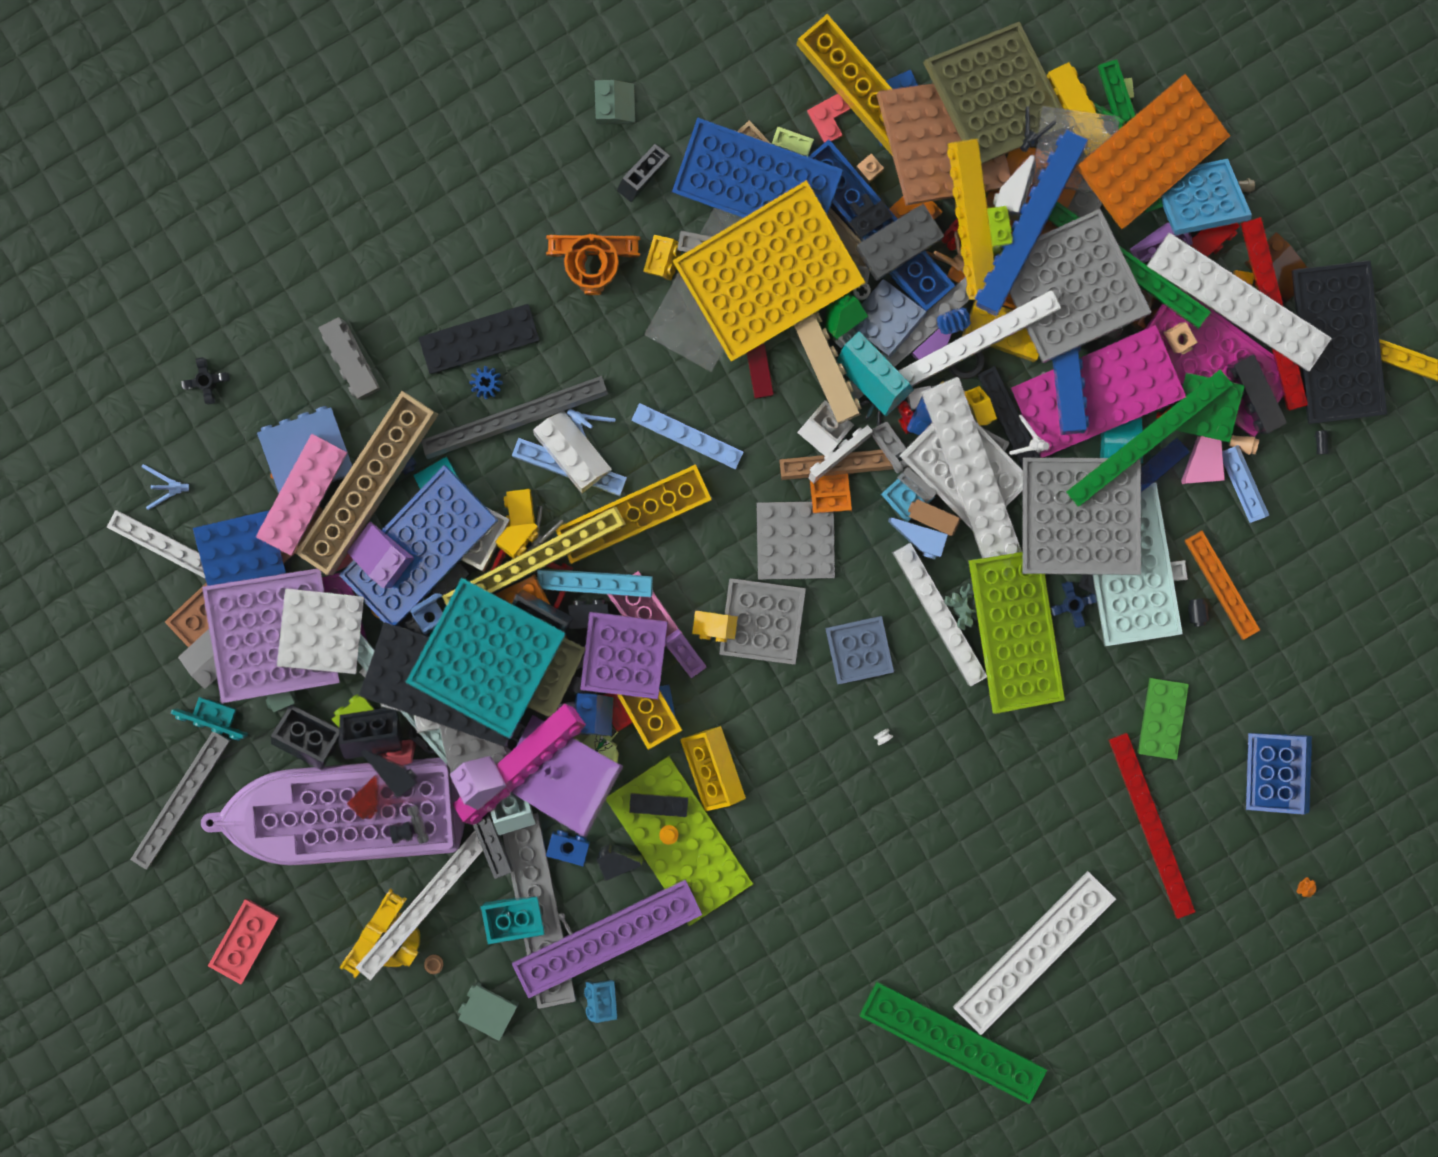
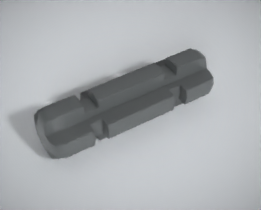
(418, 824)

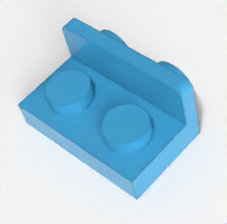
(601, 1001)

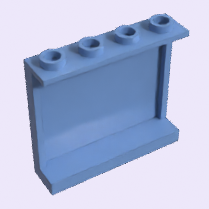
(286, 441)

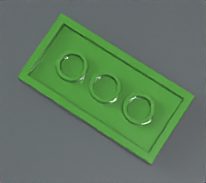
(1163, 718)

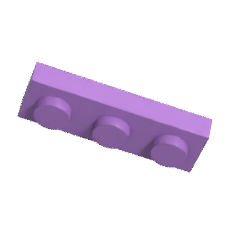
(684, 653)

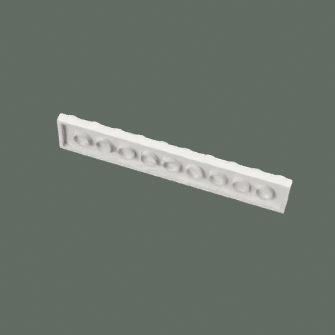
(1238, 302)
(970, 469)
(1034, 953)

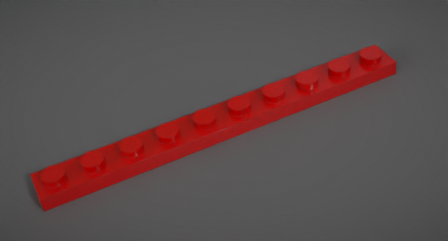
(1267, 284)
(1151, 825)

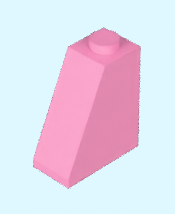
(1204, 462)

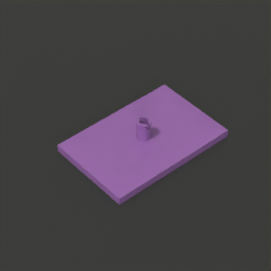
(570, 783)

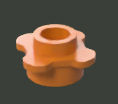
(1306, 887)

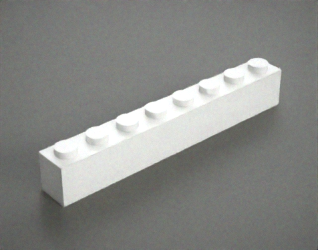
(939, 614)

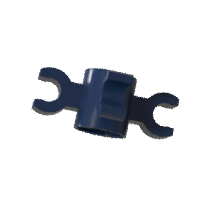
(1081, 602)

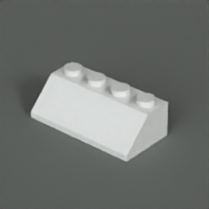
(571, 451)

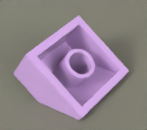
(478, 781)

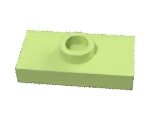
(792, 141)

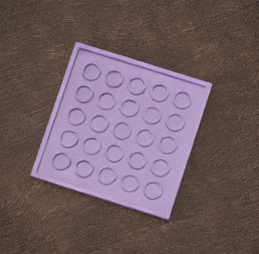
(246, 636)

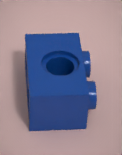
(557, 851)

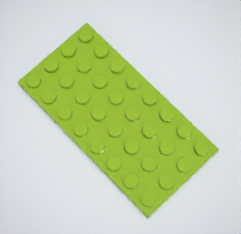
(1015, 634)
(698, 853)

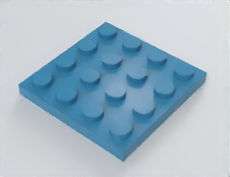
(1205, 199)

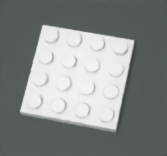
(320, 631)

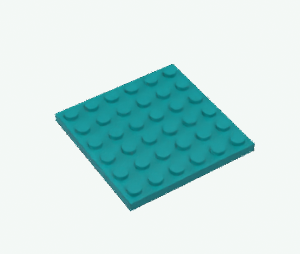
(486, 658)

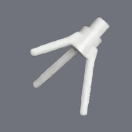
(1035, 444)

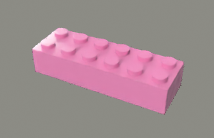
(301, 494)

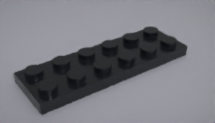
(479, 339)

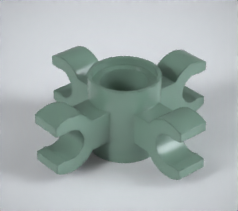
(963, 606)

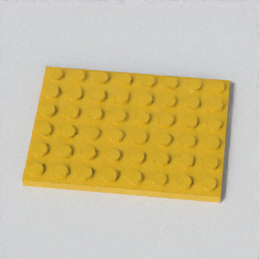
(769, 271)

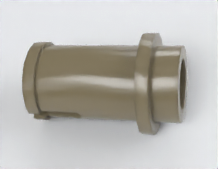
(1247, 185)

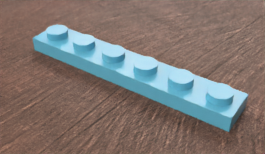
(595, 582)

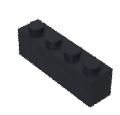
(1256, 394)

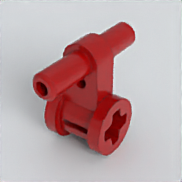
(906, 414)

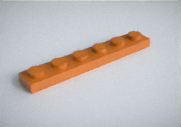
(1222, 585)

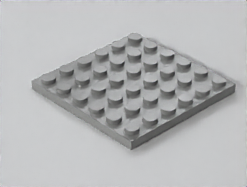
(1088, 280)
(1085, 539)

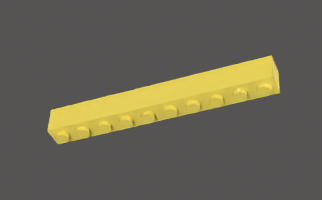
(548, 552)

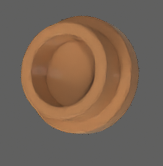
(433, 964)

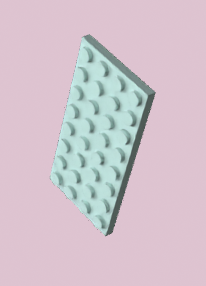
(1143, 604)

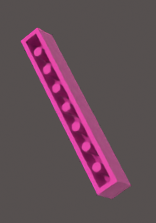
(527, 758)

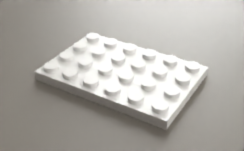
(929, 462)

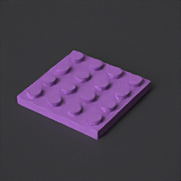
(623, 655)

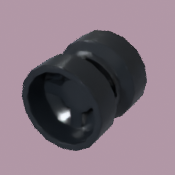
(401, 832)

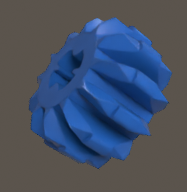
(953, 321)
(483, 389)

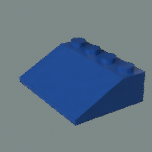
(1279, 773)

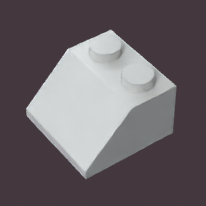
(824, 430)

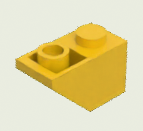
(515, 539)

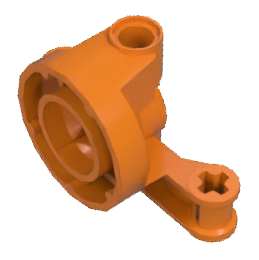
(606, 247)

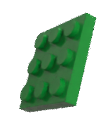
(1217, 417)

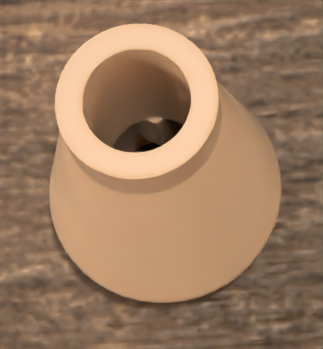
(1246, 443)

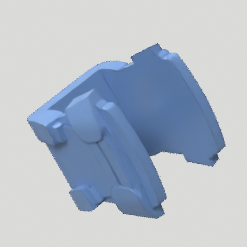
(420, 609)

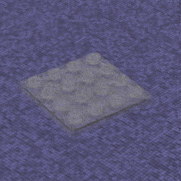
(1091, 126)

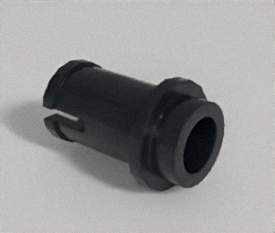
(1322, 442)

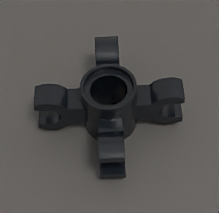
(197, 382)

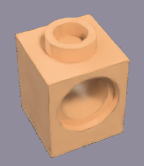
(869, 168)
(1172, 338)

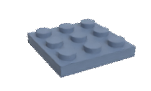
(889, 318)
(859, 650)

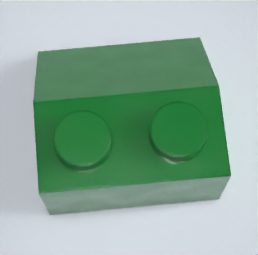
(843, 315)

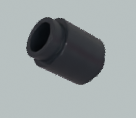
(1198, 612)

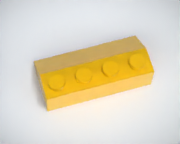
(713, 769)

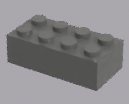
(899, 242)

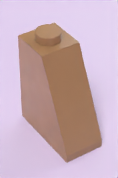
(934, 517)

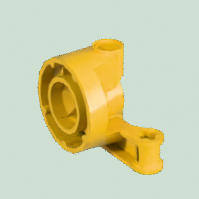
(380, 923)

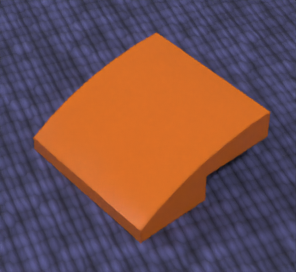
(831, 494)

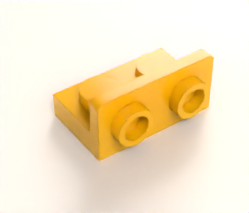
(661, 257)

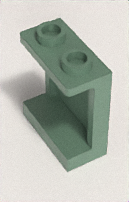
(487, 1011)

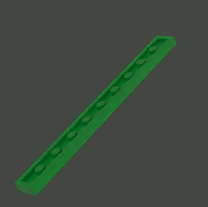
(1147, 278)
(1149, 438)

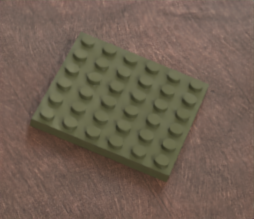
(990, 86)

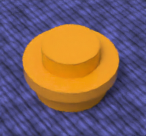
(668, 834)

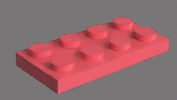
(243, 941)

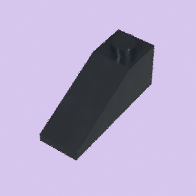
(642, 173)
(395, 776)

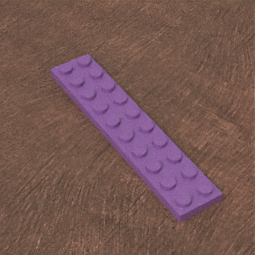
(607, 938)

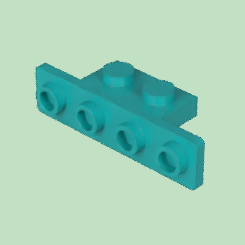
(212, 715)

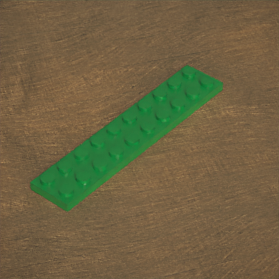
(952, 1042)

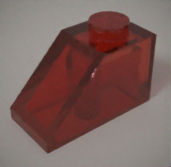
(366, 799)

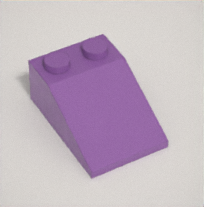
(379, 556)

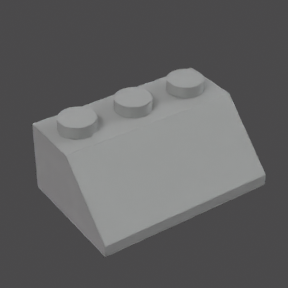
(200, 660)

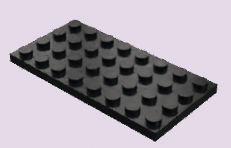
(1349, 371)
(386, 684)

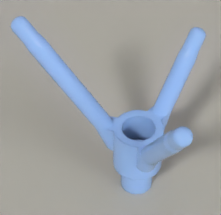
(581, 419)
(173, 487)

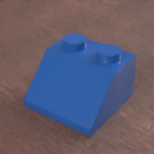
(596, 713)

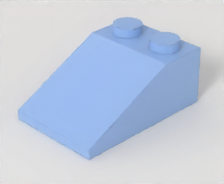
(924, 539)

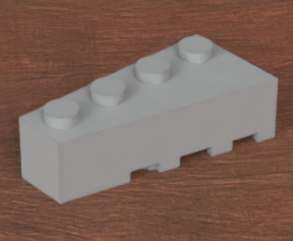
(349, 358)

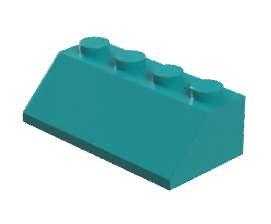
(873, 374)

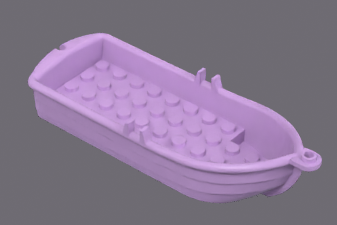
(306, 819)

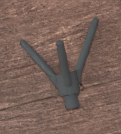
(541, 540)

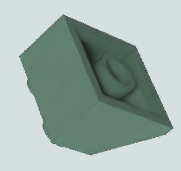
(614, 102)

